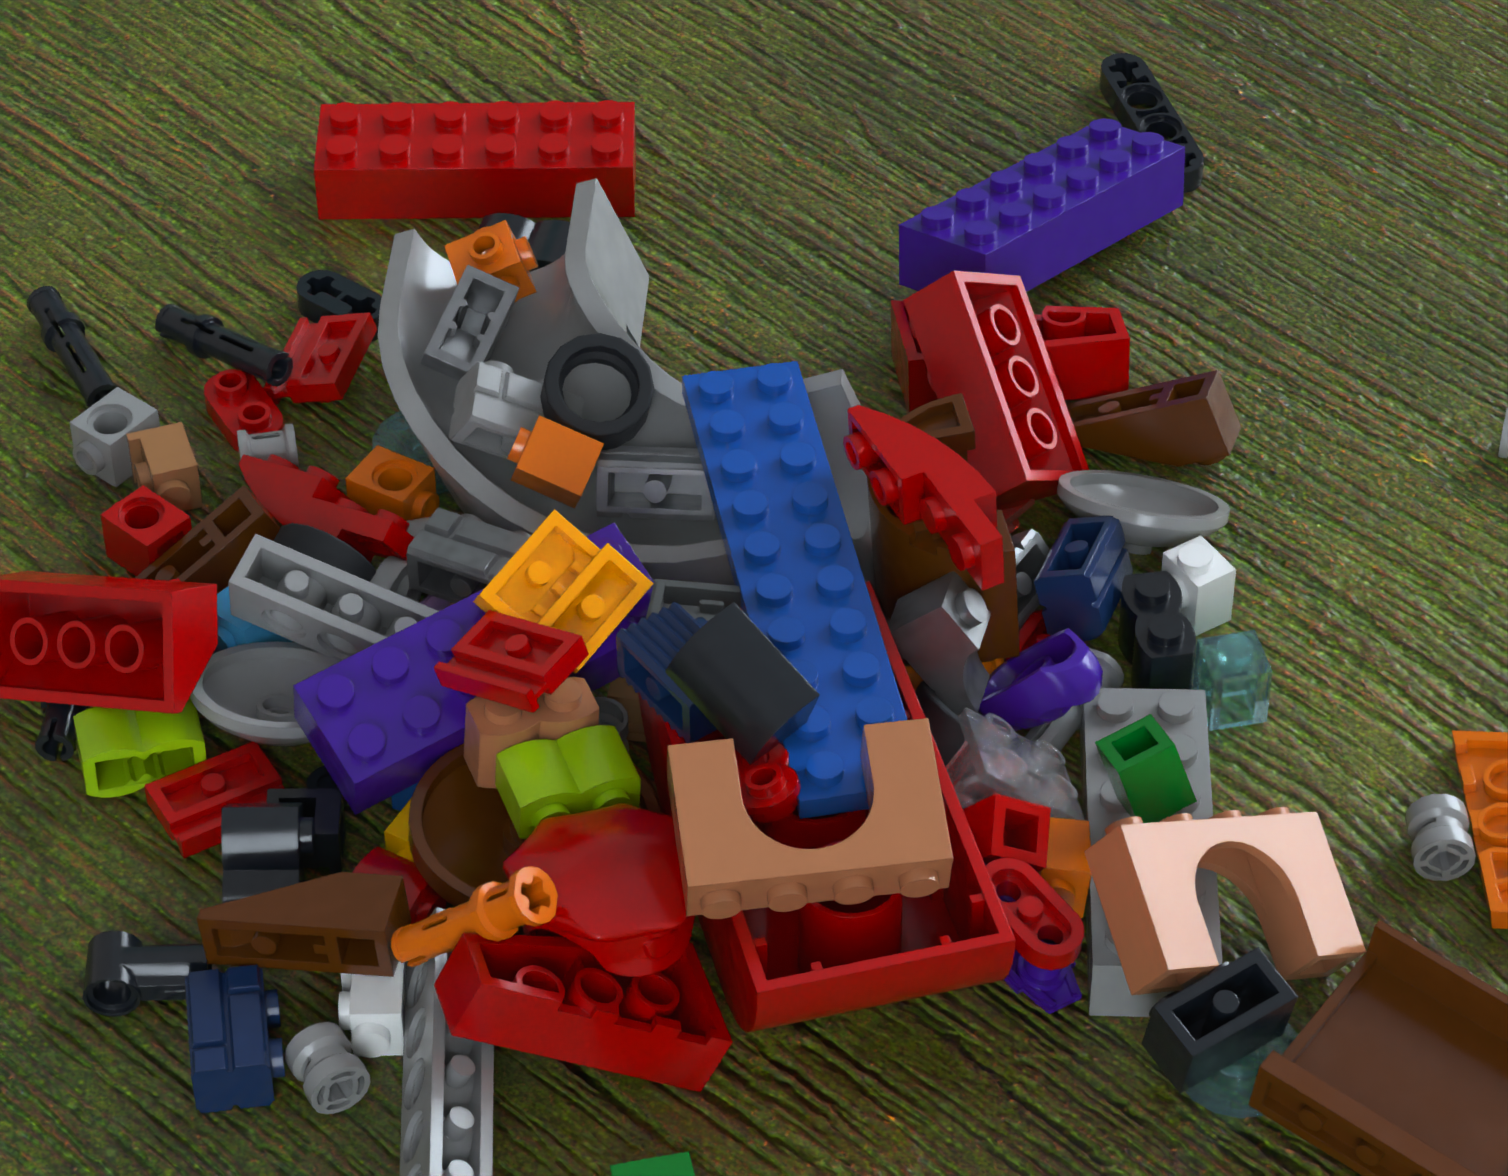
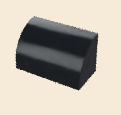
(742, 683)

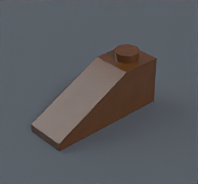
(1161, 422)
(215, 544)
(314, 925)

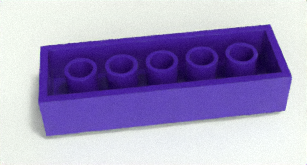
(1047, 208)
(387, 717)

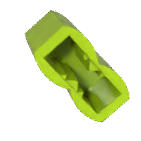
(133, 748)
(565, 776)

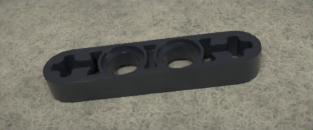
(1161, 119)

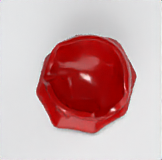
(613, 885)

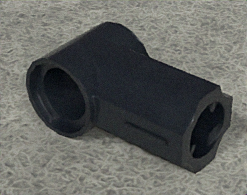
(125, 972)

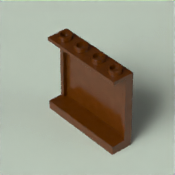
(1399, 1068)

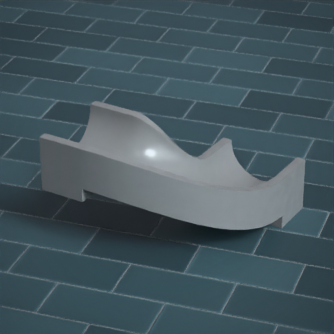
(584, 292)

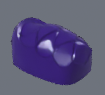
(1043, 682)

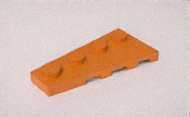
(1484, 783)

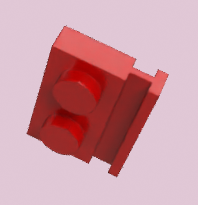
(324, 357)
(511, 660)
(193, 798)

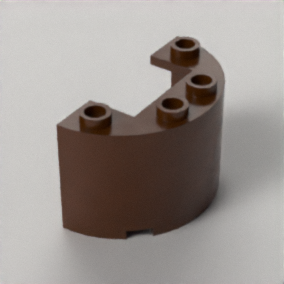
(912, 556)

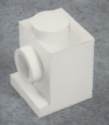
(1205, 583)
(374, 1012)

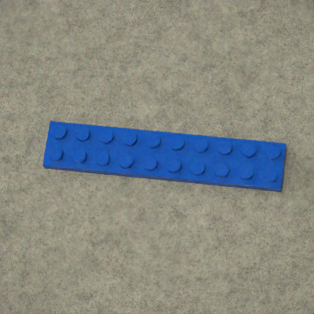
(795, 567)

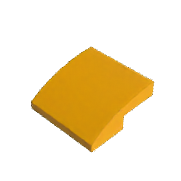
(566, 584)

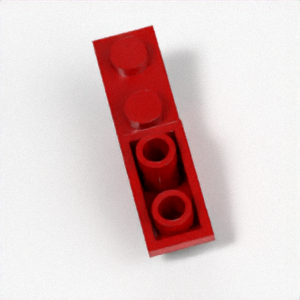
(929, 483)
(315, 501)

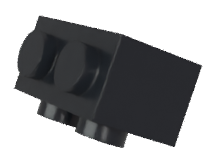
(1218, 1019)

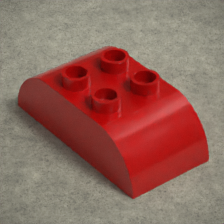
(856, 955)

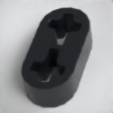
(332, 294)

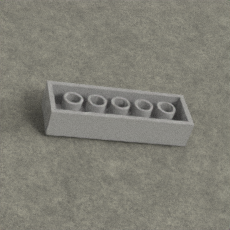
(1184, 719)

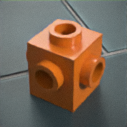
(496, 253)

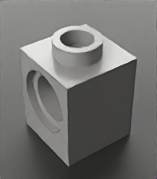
(101, 436)

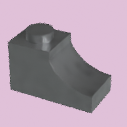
(470, 323)
(940, 636)

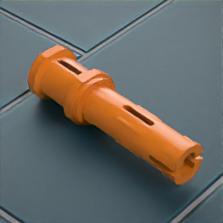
(492, 912)

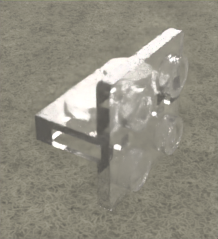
(1008, 764)

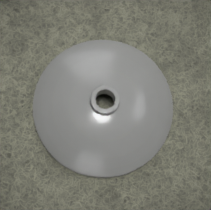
(1148, 507)
(251, 690)

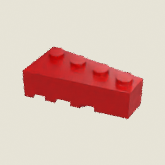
(1084, 345)
(564, 1006)

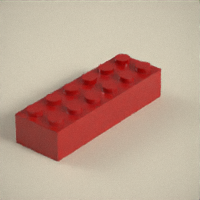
(471, 158)

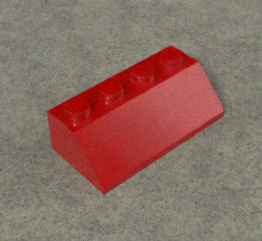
(988, 346)
(104, 640)

